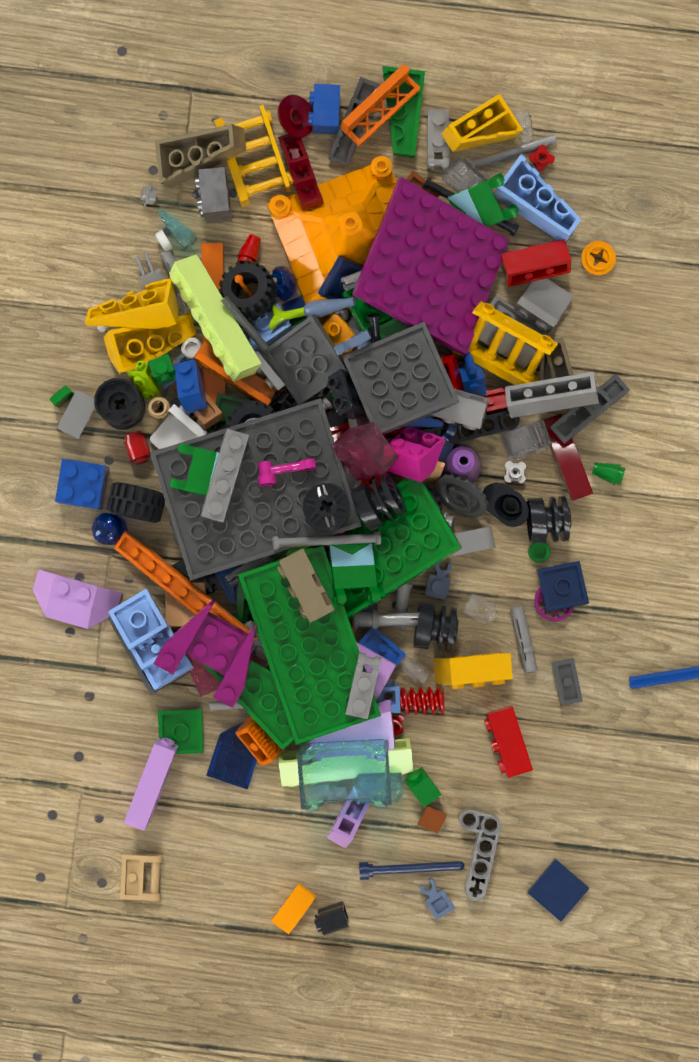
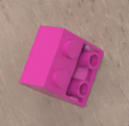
(417, 453)

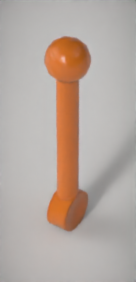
(239, 279)

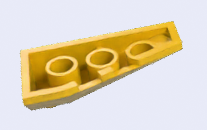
(148, 309)
(131, 345)

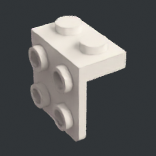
(177, 429)

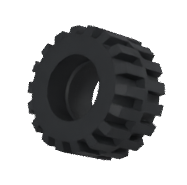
(251, 273)
(136, 502)

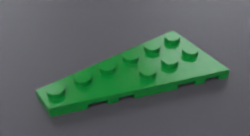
(263, 703)

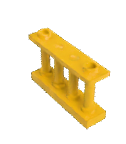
(239, 171)
(498, 365)

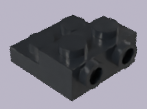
(345, 395)

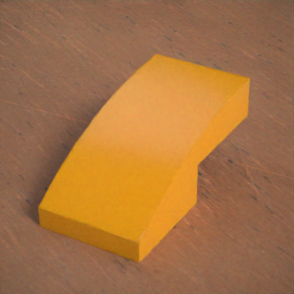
(293, 908)

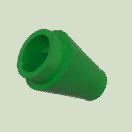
(609, 472)

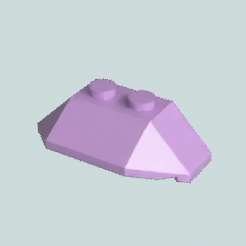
(73, 600)

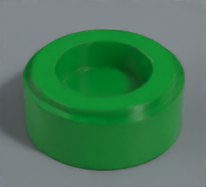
(539, 552)

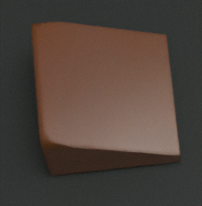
(432, 818)

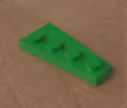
(406, 120)

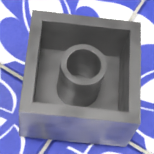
(214, 193)

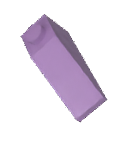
(347, 823)

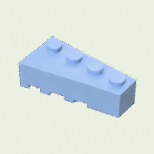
(537, 201)

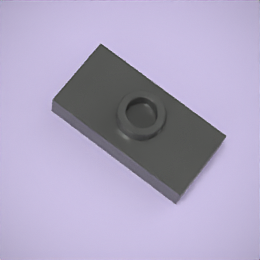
(567, 681)

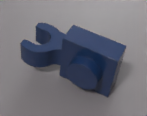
(448, 432)

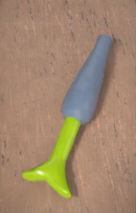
(317, 307)

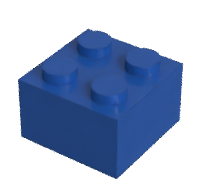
(82, 484)

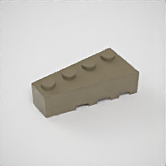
(185, 154)

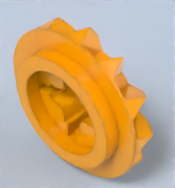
(595, 248)

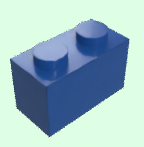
(325, 109)
(190, 386)

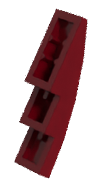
(301, 171)
(568, 463)

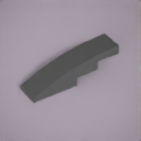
(343, 146)
(582, 416)

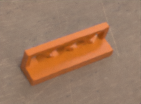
(372, 102)
(251, 386)

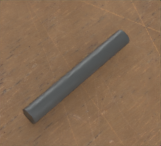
(245, 324)

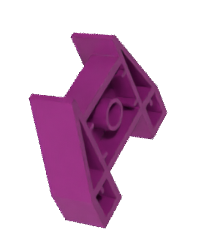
(215, 645)

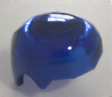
(286, 282)
(108, 528)

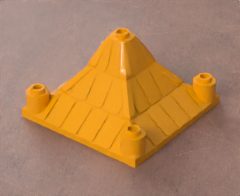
(338, 227)

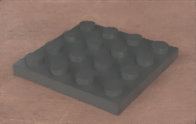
(400, 379)

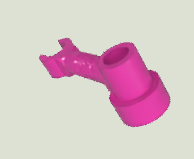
(267, 471)

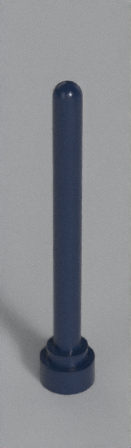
(368, 870)

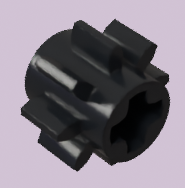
(283, 401)

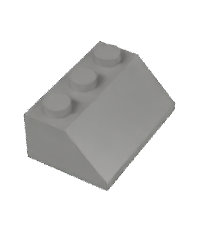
(509, 340)

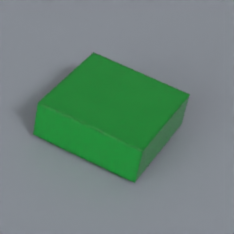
(61, 396)

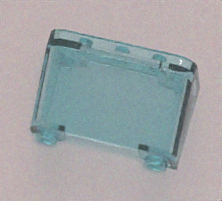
(344, 772)

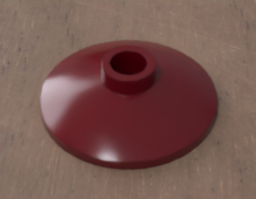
(294, 116)

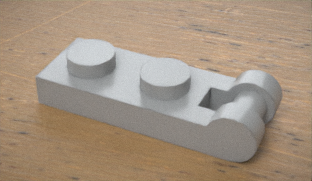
(436, 123)
(363, 686)

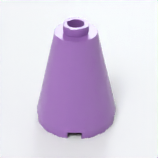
(470, 456)

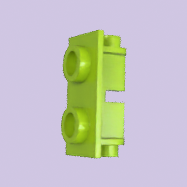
(145, 381)

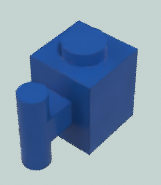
(472, 376)

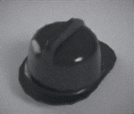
(506, 504)

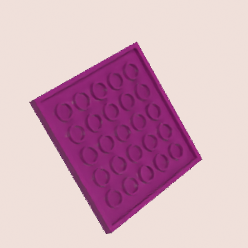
(430, 265)

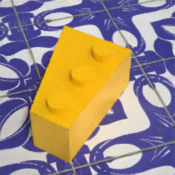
(483, 126)
(473, 669)

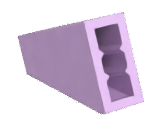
(372, 729)
(151, 784)

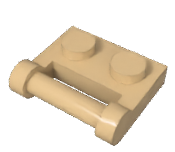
(133, 877)

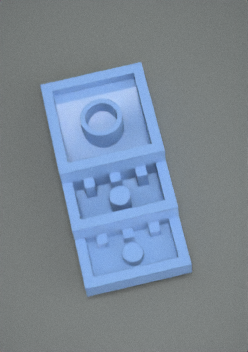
(145, 633)

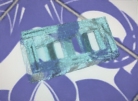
(183, 234)

